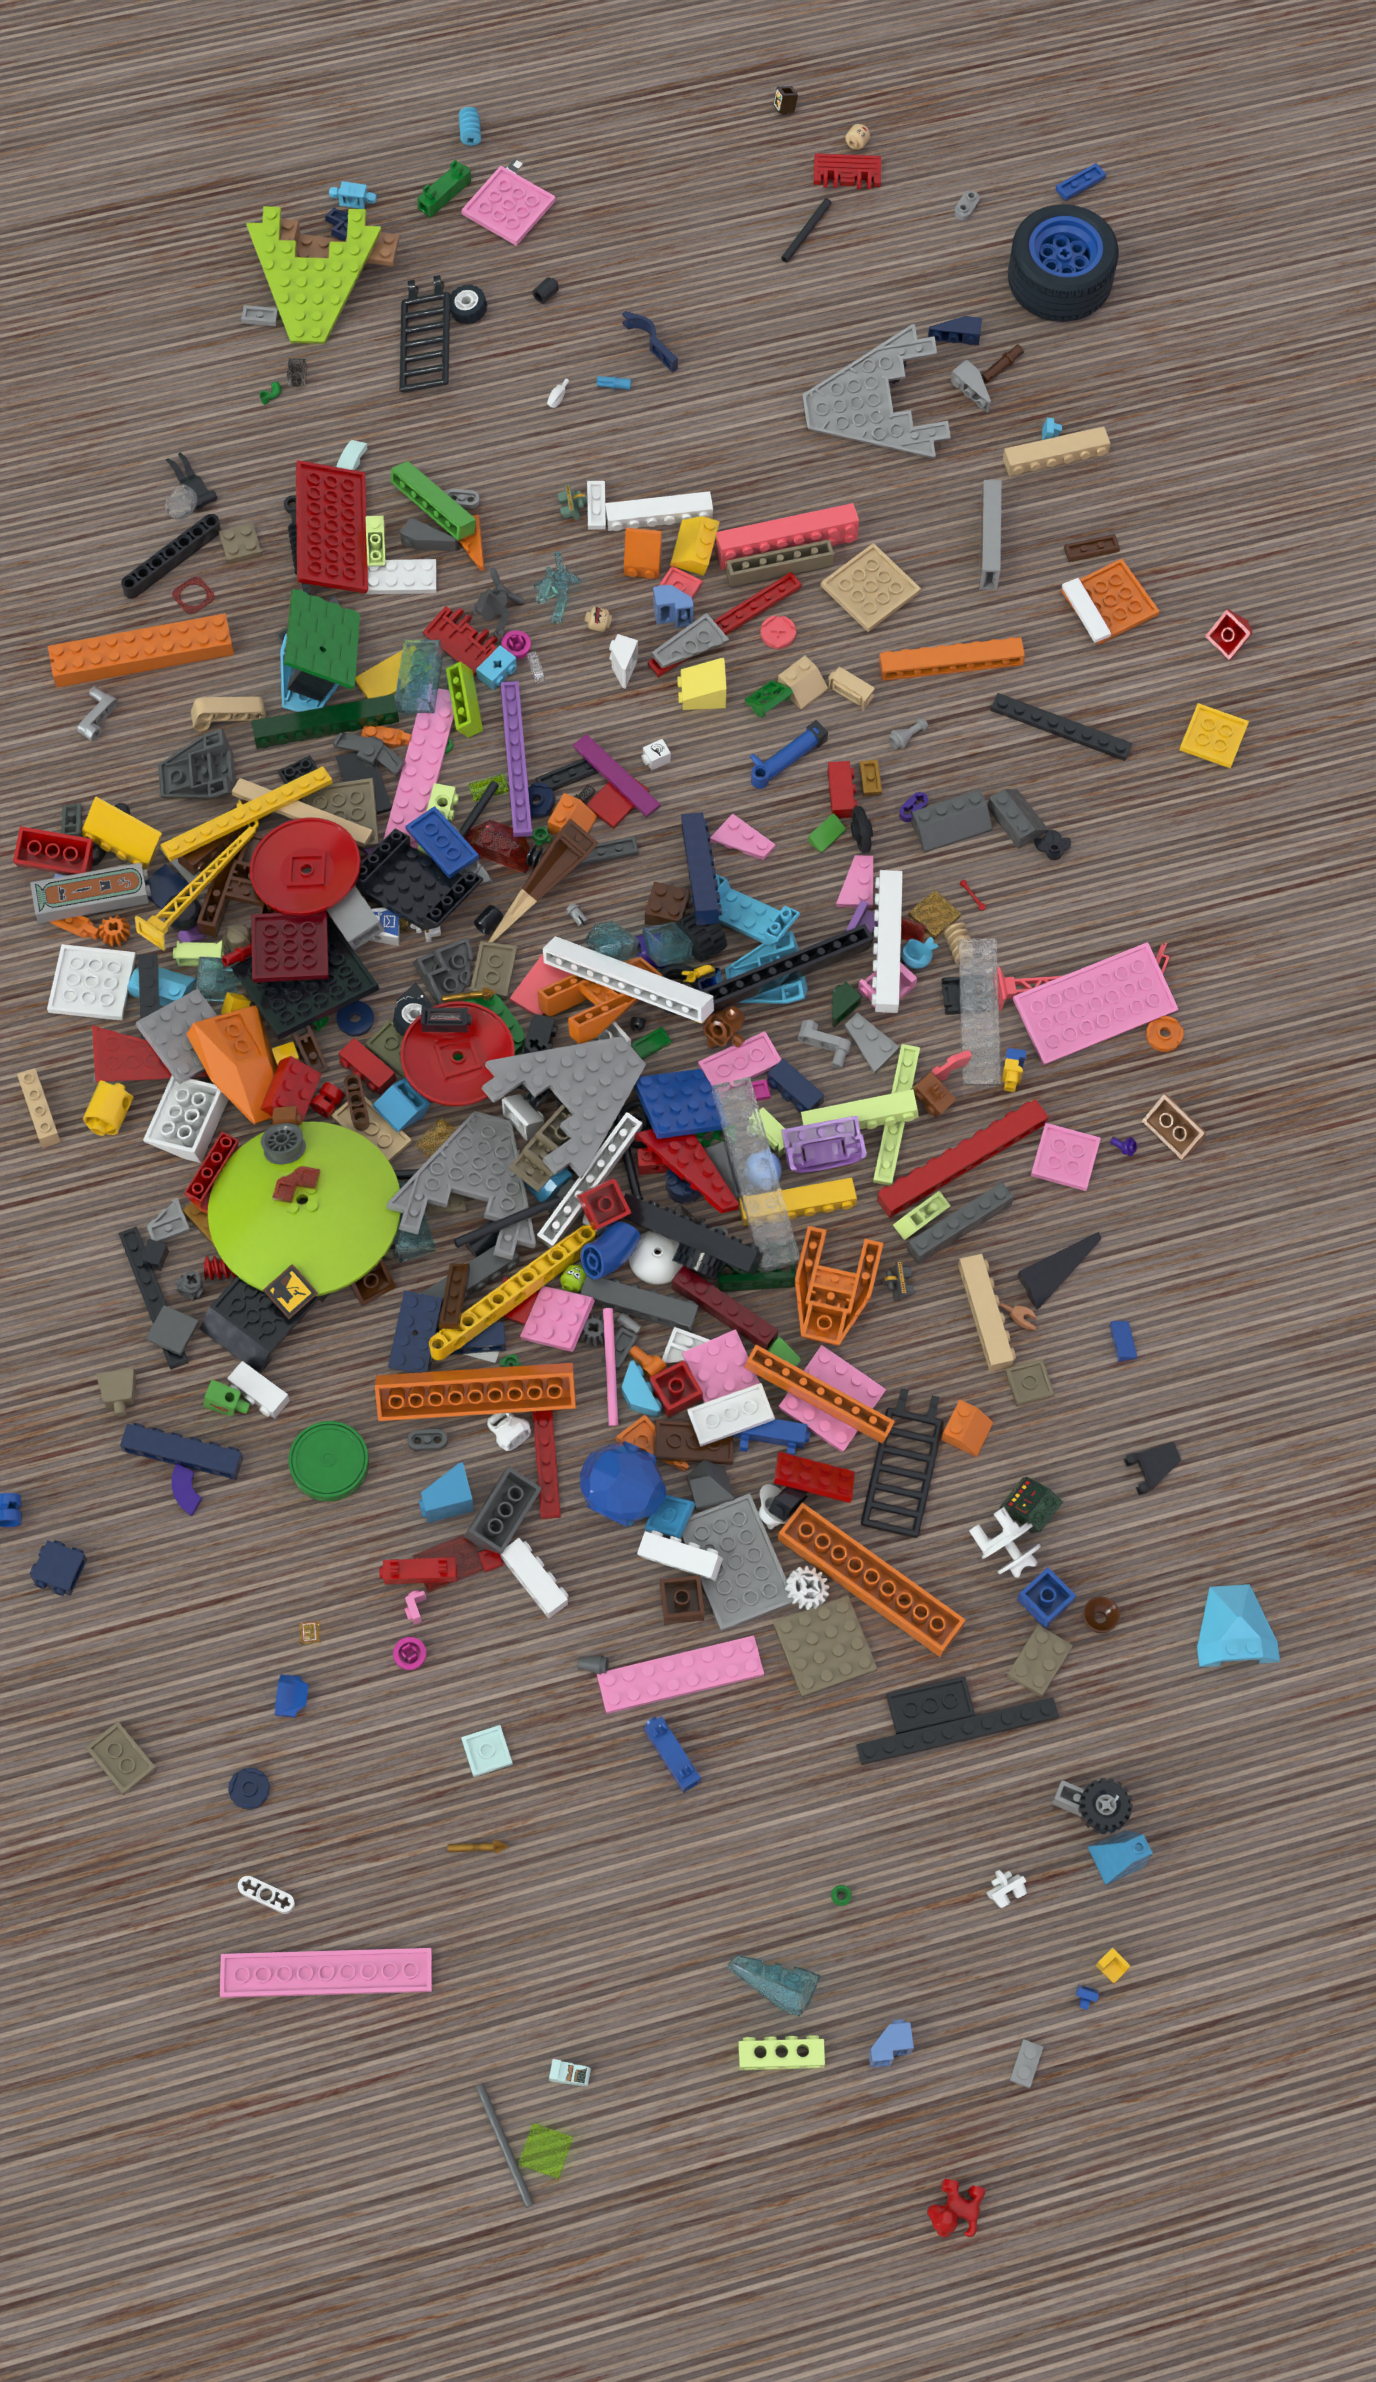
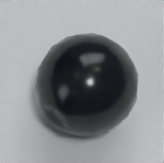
(188, 918)

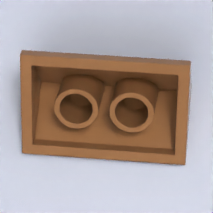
(1174, 1127)

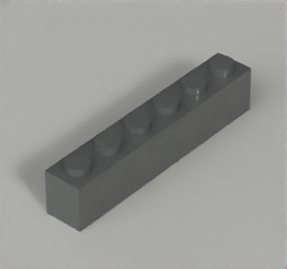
(960, 1223)
(482, 1271)
(642, 1303)

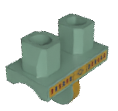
(574, 500)

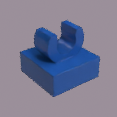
(1086, 1995)

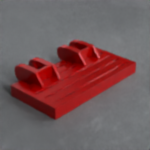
(847, 169)
(459, 639)

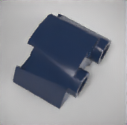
(679, 1191)

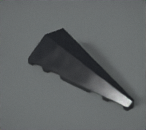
(1046, 1275)

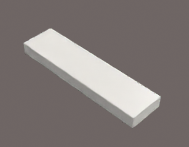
(1086, 610)

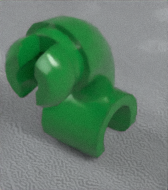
(266, 396)

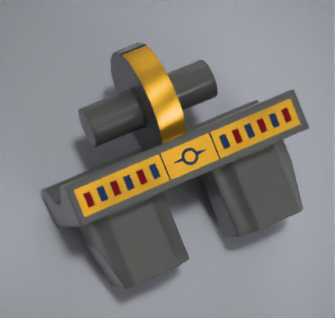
(895, 1281)

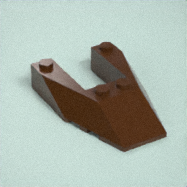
(231, 884)

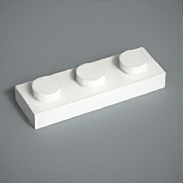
(596, 505)

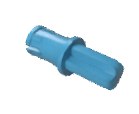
(613, 382)

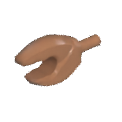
(1018, 1314)

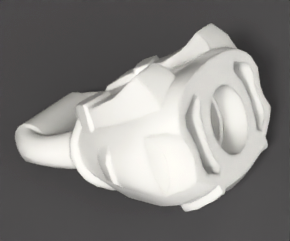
(510, 1431)

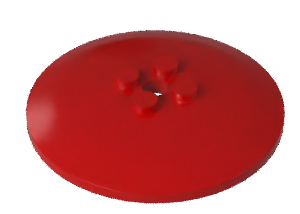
(299, 845)
(430, 1062)

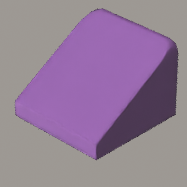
(191, 935)

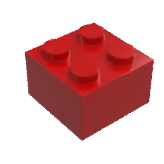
(603, 1204)
(676, 1389)

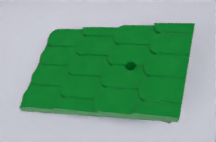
(320, 645)

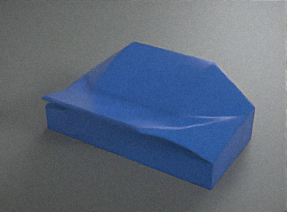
(290, 1695)

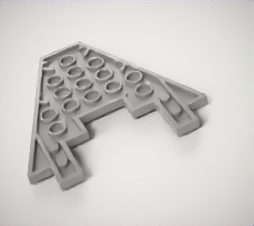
(859, 402)
(586, 1078)
(476, 1166)

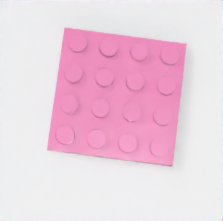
(508, 205)
(842, 1376)

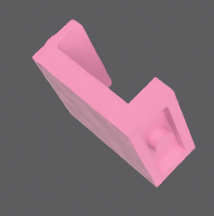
(906, 984)

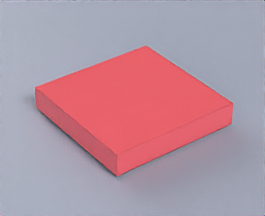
(682, 581)

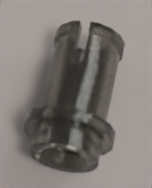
(586, 794)

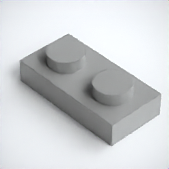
(259, 315)
(1026, 2063)

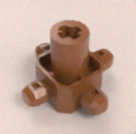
(723, 1027)

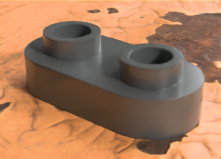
(427, 1439)

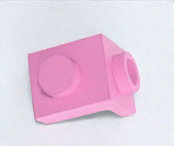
(412, 1610)

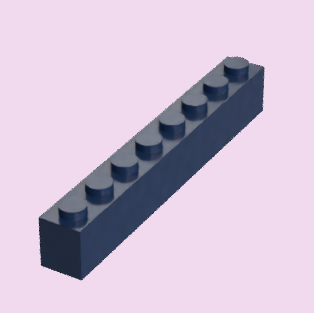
(700, 868)

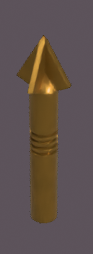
(485, 993)
(496, 1846)

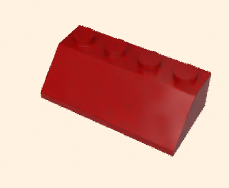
(53, 852)

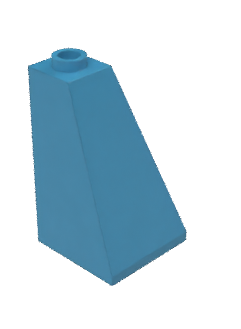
(1120, 1855)

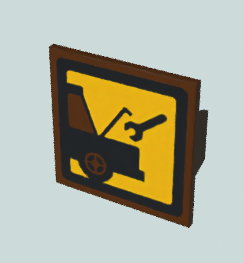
(290, 1291)

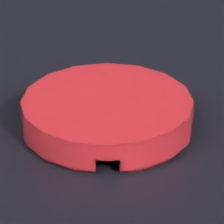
(778, 632)

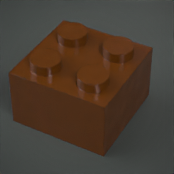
(666, 904)
(682, 1599)

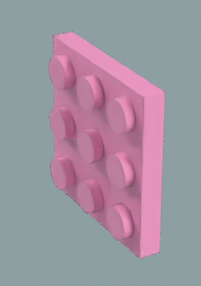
(1065, 1156)
(557, 1318)
(720, 1366)

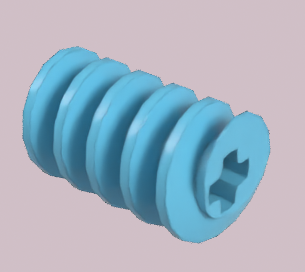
(469, 126)

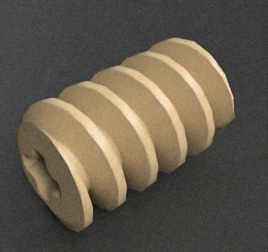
(953, 934)

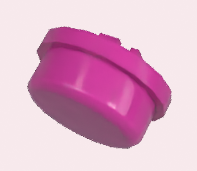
(517, 643)
(409, 1653)

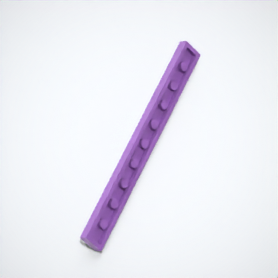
(516, 759)

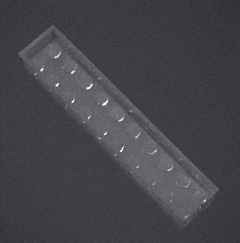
(755, 1174)

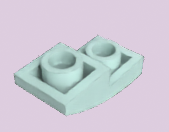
(351, 455)

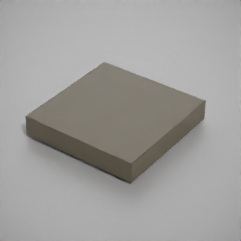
(1029, 1382)

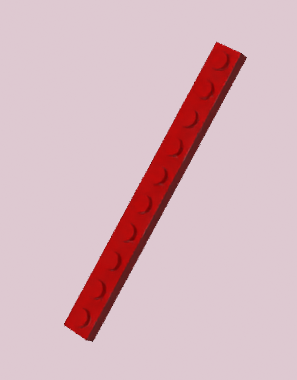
(746, 611)

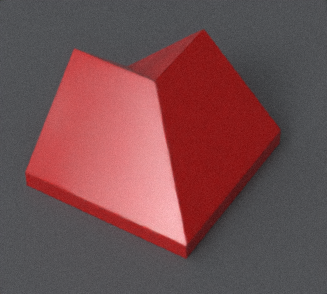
(1229, 633)

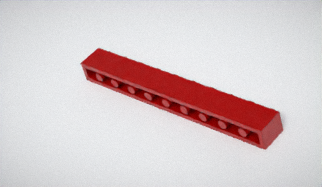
(962, 1158)

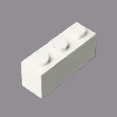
(258, 1390)

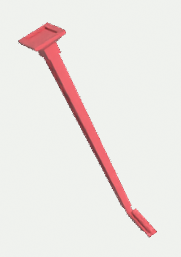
(1007, 986)

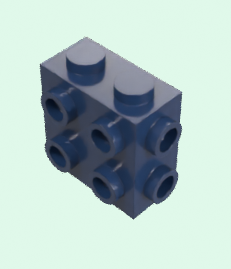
(58, 1567)

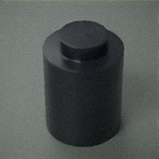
(545, 290)

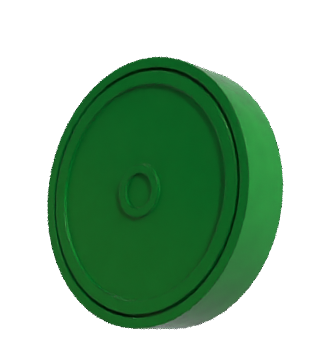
(328, 1461)

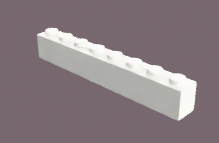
(888, 941)
(596, 1173)

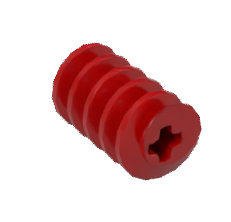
(216, 1268)

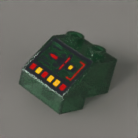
(1032, 1504)

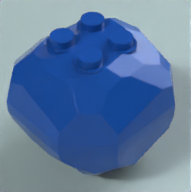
(622, 1483)

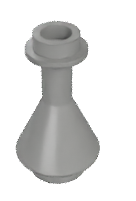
(900, 737)

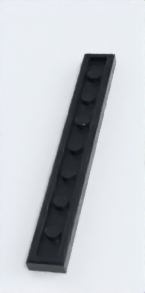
(148, 1285)

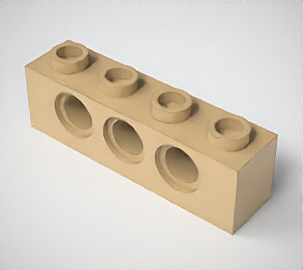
(38, 1108)

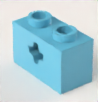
(496, 668)

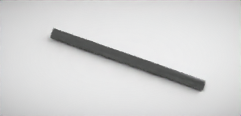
(504, 2145)

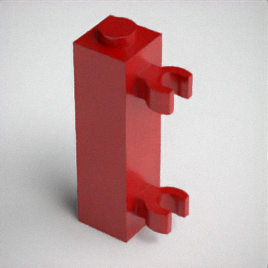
(418, 1570)

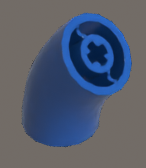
(609, 1250)

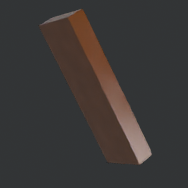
(1091, 548)

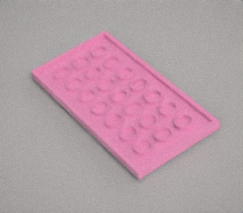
(1095, 1003)

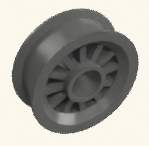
(283, 1143)

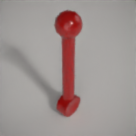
(981, 906)

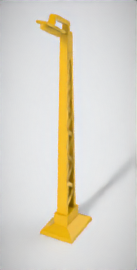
(154, 928)

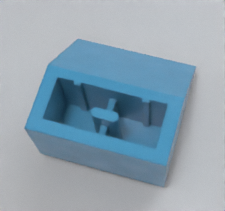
(401, 1105)

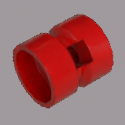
(327, 1100)

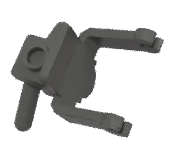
(494, 603)

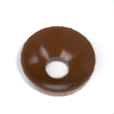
(1105, 1606)

